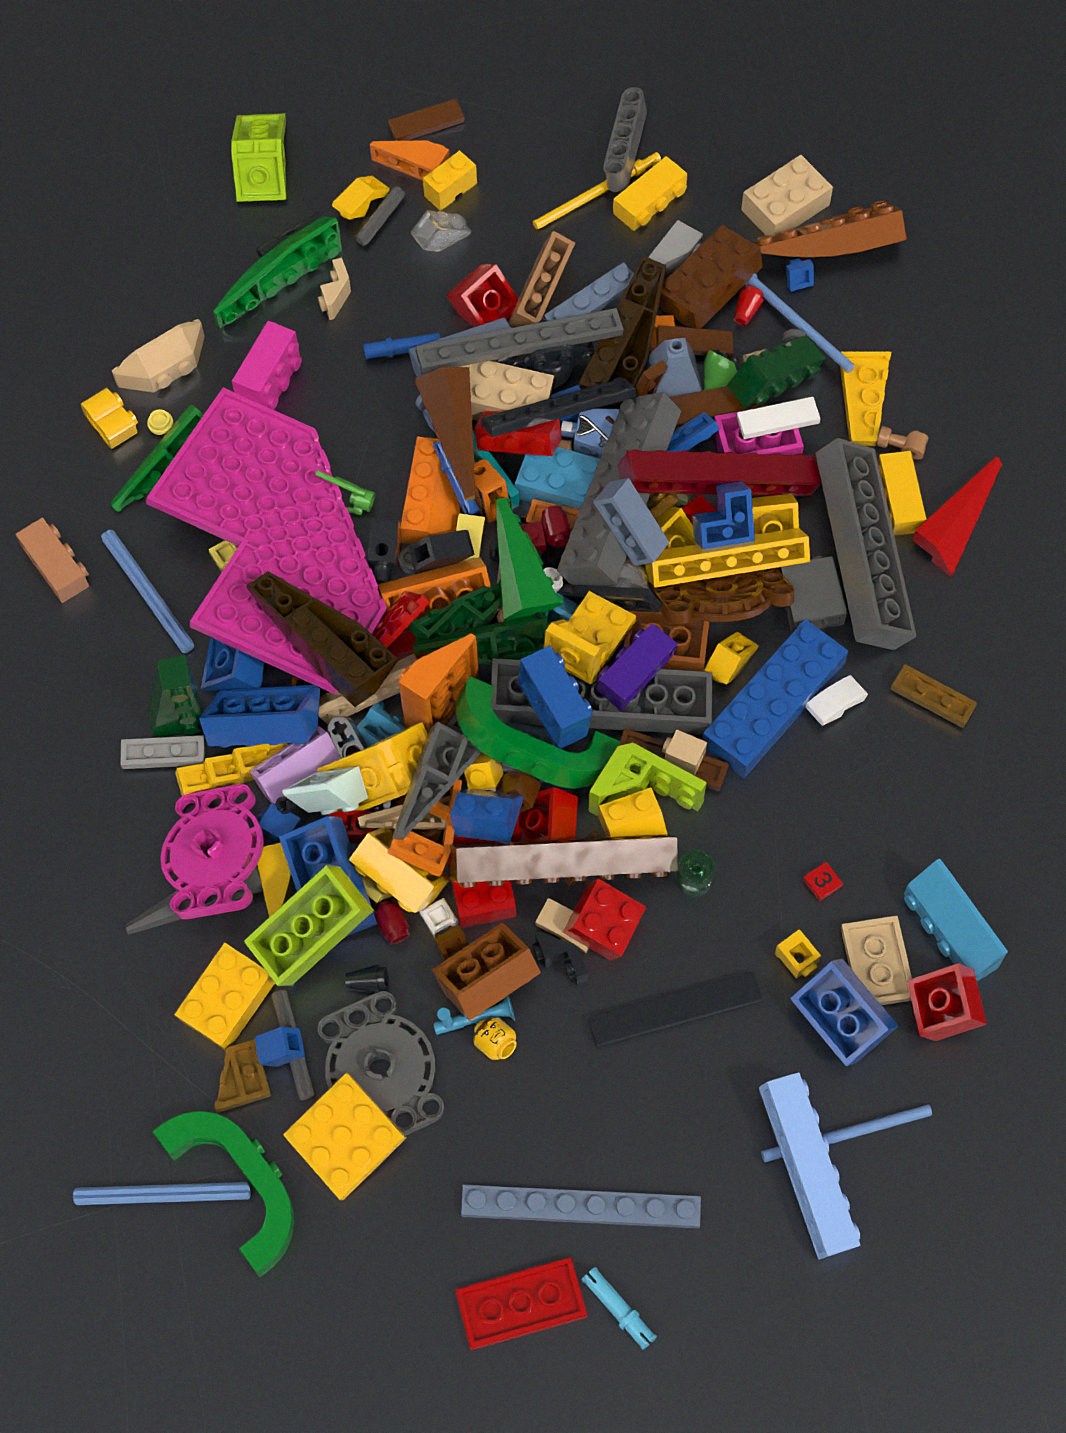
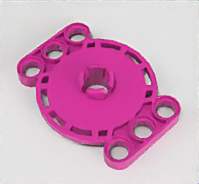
(231, 851)

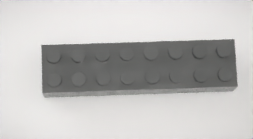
(865, 545)
(593, 551)
(666, 704)

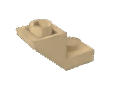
(336, 292)

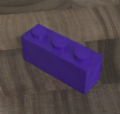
(635, 666)

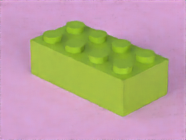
(308, 925)

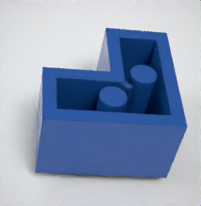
(731, 522)

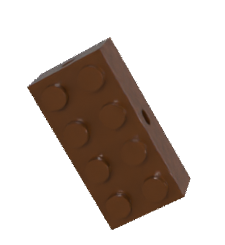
(710, 277)

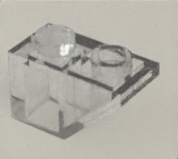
(439, 230)

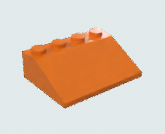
(434, 683)

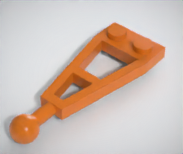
(424, 852)

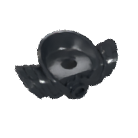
(552, 360)

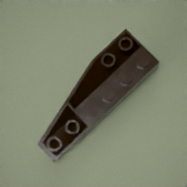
(628, 354)
(326, 638)

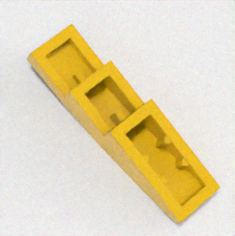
(225, 769)

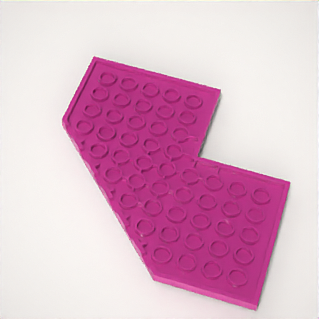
(256, 486)

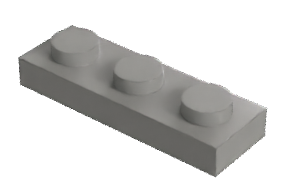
(162, 752)

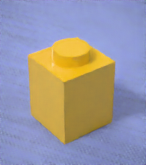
(483, 773)

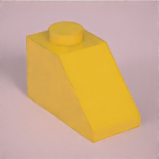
(730, 658)

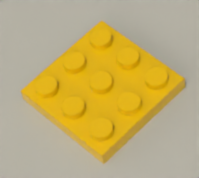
(344, 1136)

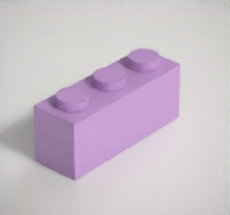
(294, 764)

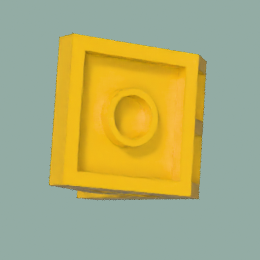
(589, 636)
(385, 765)

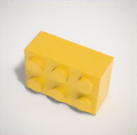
(404, 881)
(225, 997)

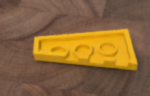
(864, 394)

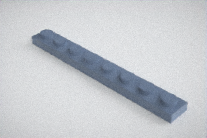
(581, 1206)

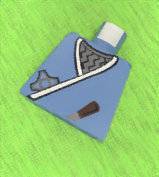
(591, 431)

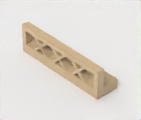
(336, 705)

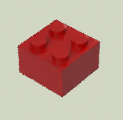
(604, 919)
(946, 1002)

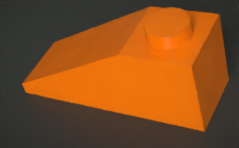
(409, 157)

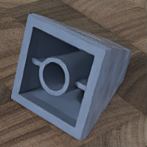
(682, 369)

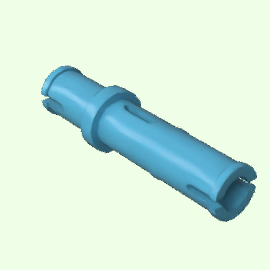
(627, 1318)

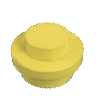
(160, 422)

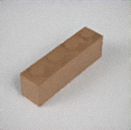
(541, 281)

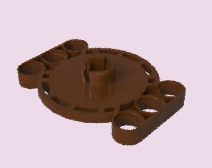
(724, 597)

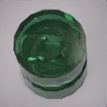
(695, 879)

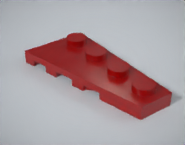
(400, 616)

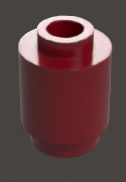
(556, 526)
(392, 922)

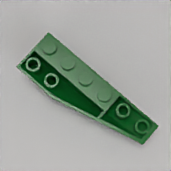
(280, 268)

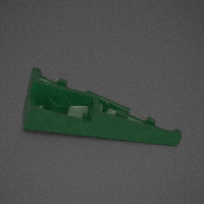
(463, 613)
(501, 640)

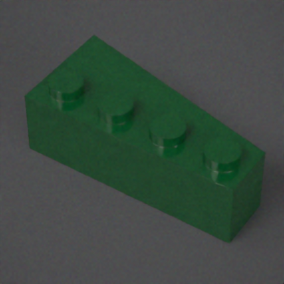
(775, 371)
(175, 700)

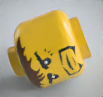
(495, 1038)

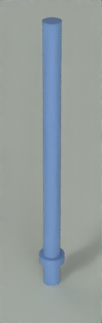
(801, 324)

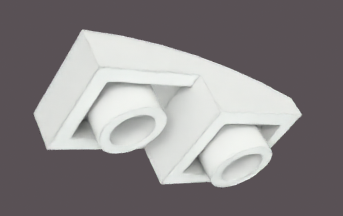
(835, 700)

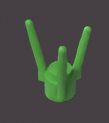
(360, 497)

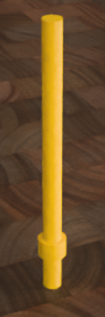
(638, 169)

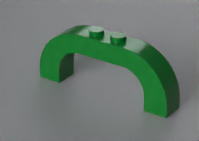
(524, 751)
(200, 1128)

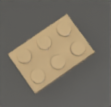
(879, 958)

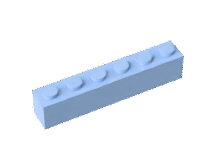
(809, 1165)

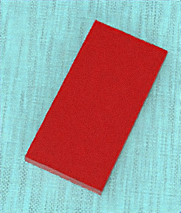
(521, 1303)

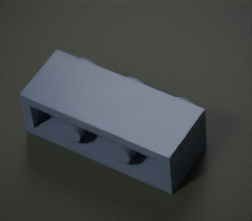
(631, 522)

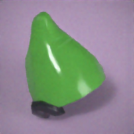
(719, 370)

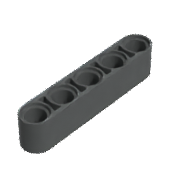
(625, 139)

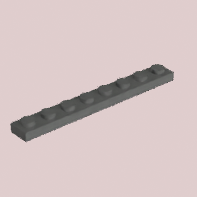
(519, 340)

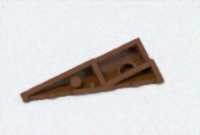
(448, 402)

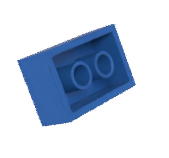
(554, 697)
(844, 1012)

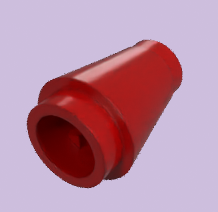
(748, 303)

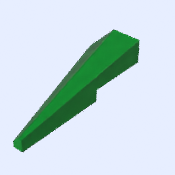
(158, 460)
(522, 577)

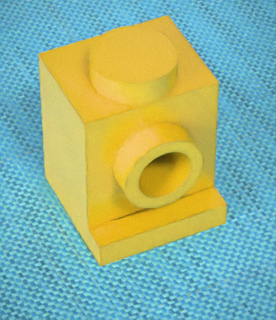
(800, 946)

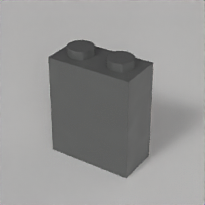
(815, 594)

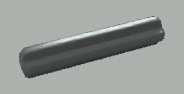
(380, 216)

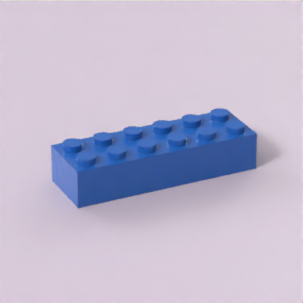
(774, 698)

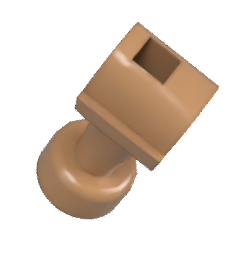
(913, 442)

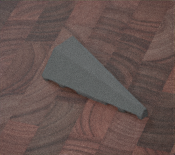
(440, 765)
(163, 914)

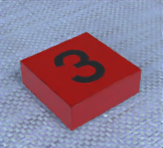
(822, 881)

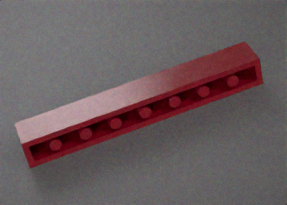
(701, 472)

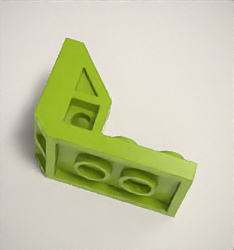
(259, 157)
(635, 770)

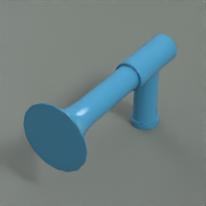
(450, 1023)

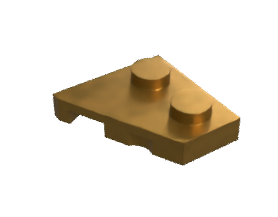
(242, 1078)

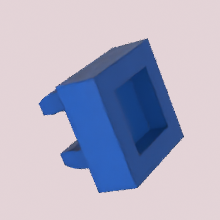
(799, 274)

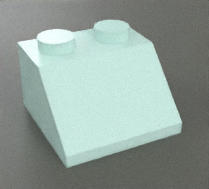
(329, 791)

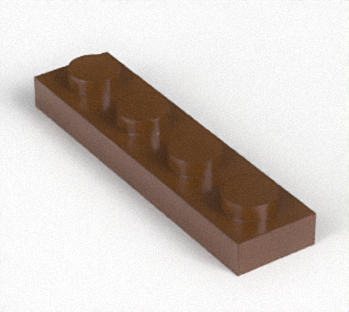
(710, 769)

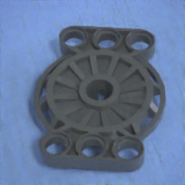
(378, 1040)

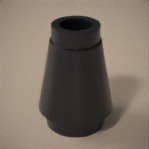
(368, 979)

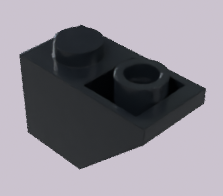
(441, 550)

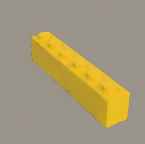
(695, 563)

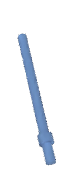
(862, 1128)

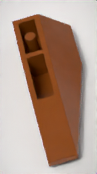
(841, 234)

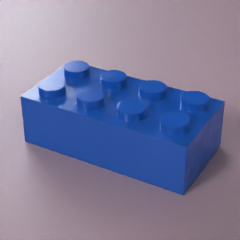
(320, 845)

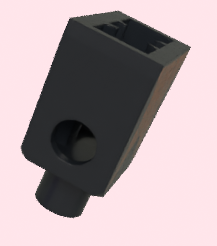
(384, 548)

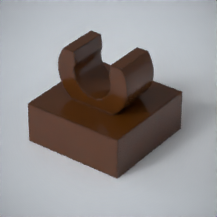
(450, 942)

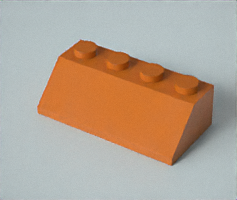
(430, 499)
(438, 585)

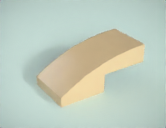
(554, 920)

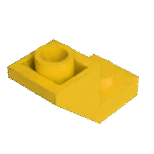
(357, 196)

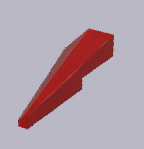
(950, 527)

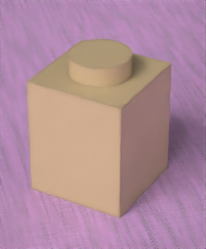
(684, 751)

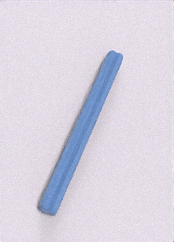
(147, 591)
(162, 1193)

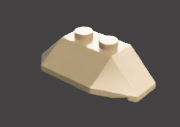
(162, 359)

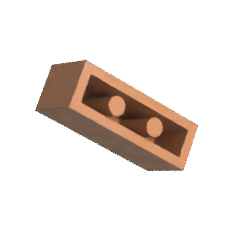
(53, 559)

